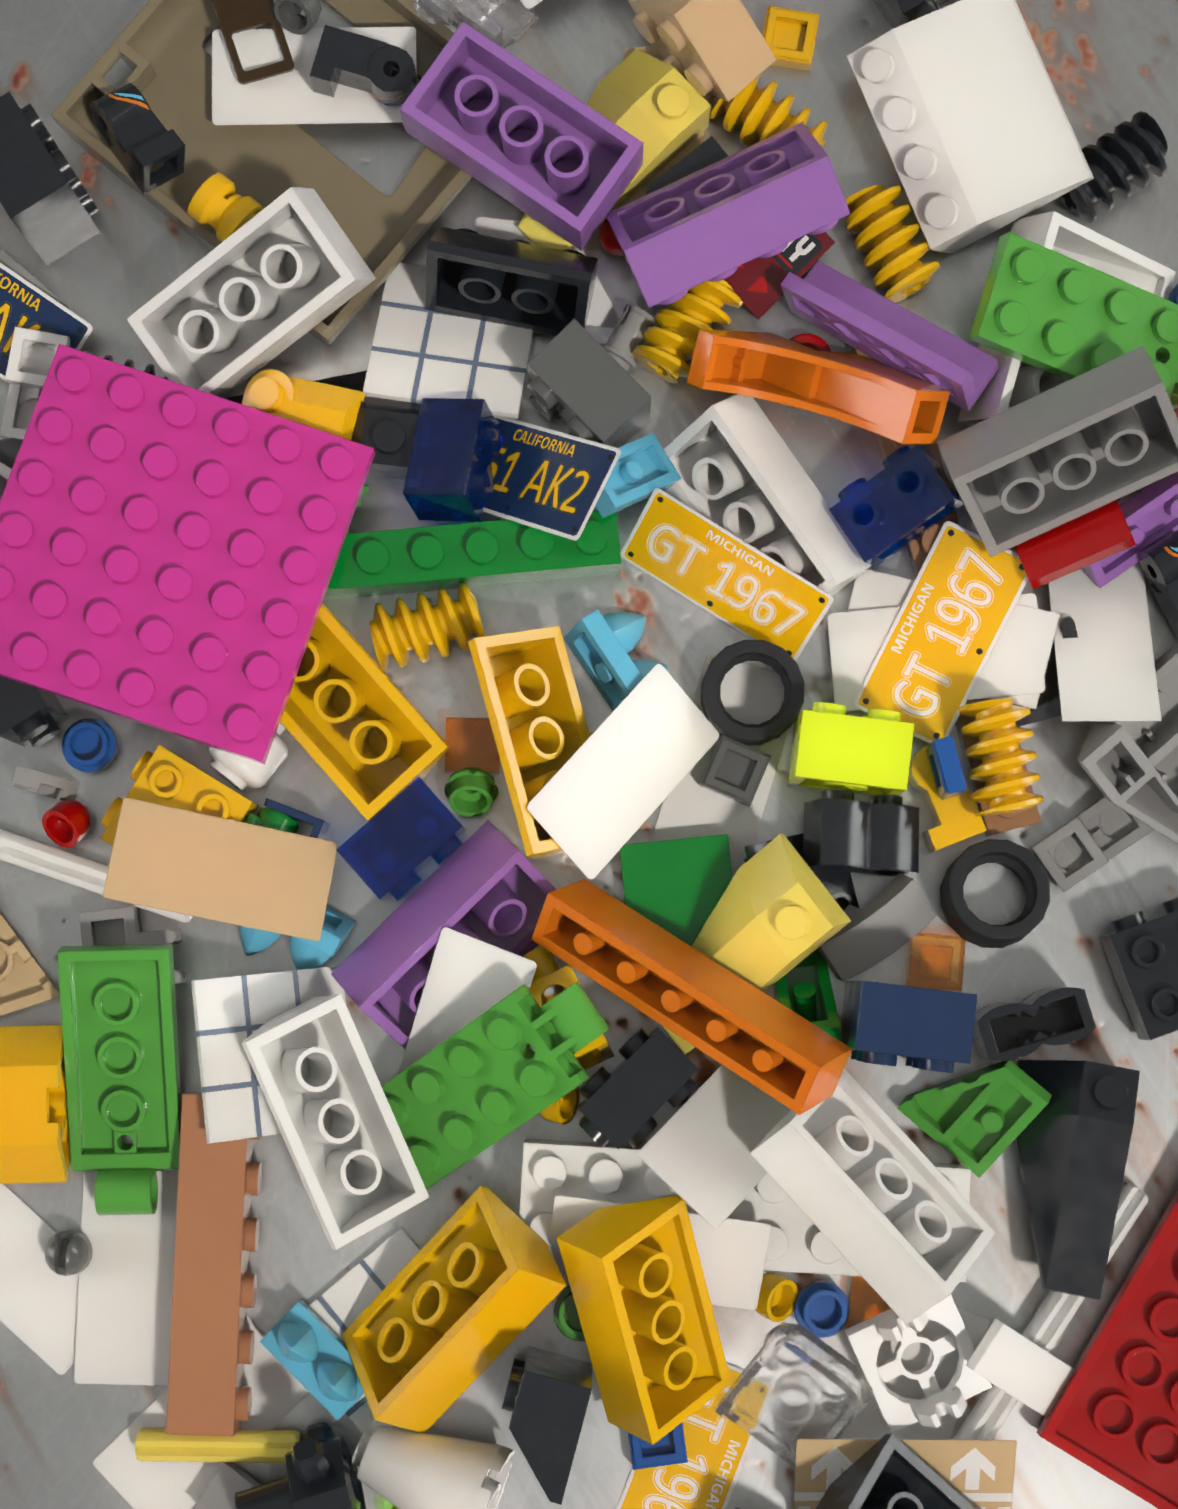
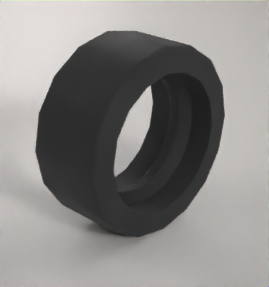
(770, 655)
(1023, 865)

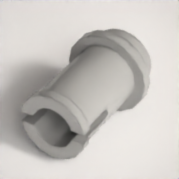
(627, 335)

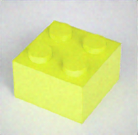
(850, 751)

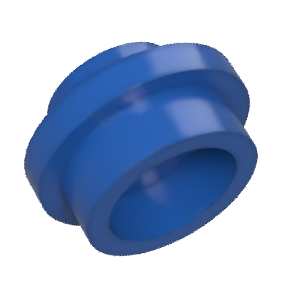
(89, 745)
(821, 1308)

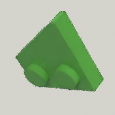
(977, 1112)

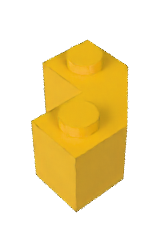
(33, 1105)

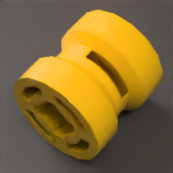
(221, 206)

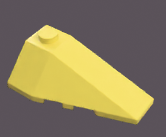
(654, 107)
(768, 919)

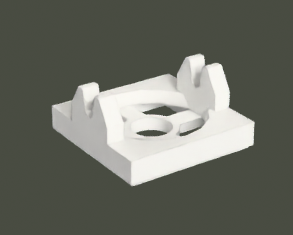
(902, 1411)

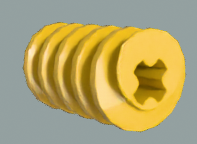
(762, 115)
(888, 242)
(678, 329)
(425, 626)
(1000, 756)

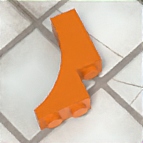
(820, 382)

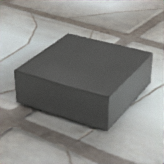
(735, 770)

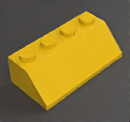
(532, 717)
(357, 720)
(451, 1312)
(645, 1314)

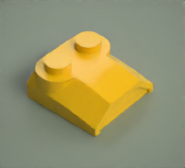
(305, 402)

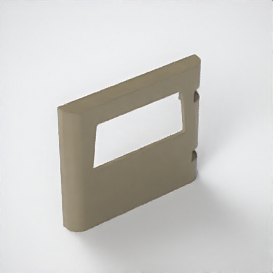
(264, 161)

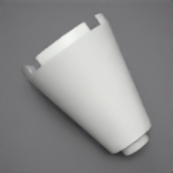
(432, 1469)

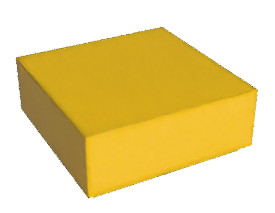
(791, 36)

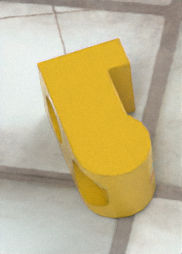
(952, 816)

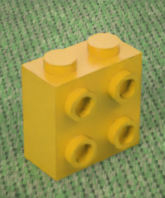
(176, 783)

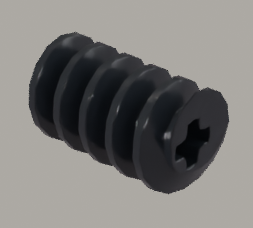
(1115, 161)

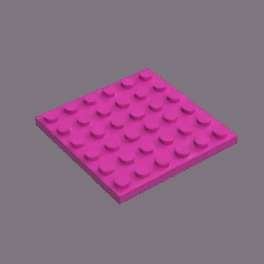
(168, 551)

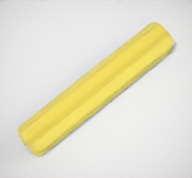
(243, 1447)

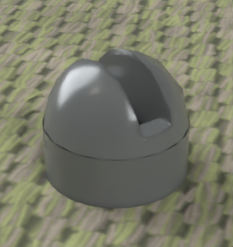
(289, 16)
(77, 1256)

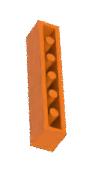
(692, 995)

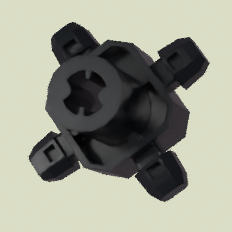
(317, 1478)

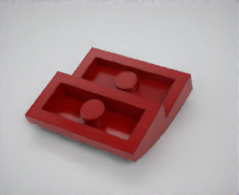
(1075, 544)

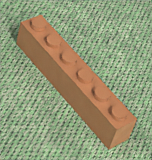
(212, 1280)

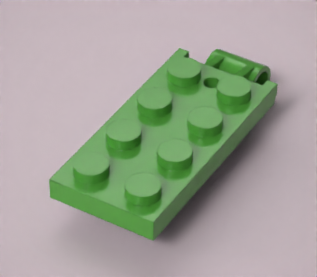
(1070, 314)
(121, 1069)
(490, 1078)

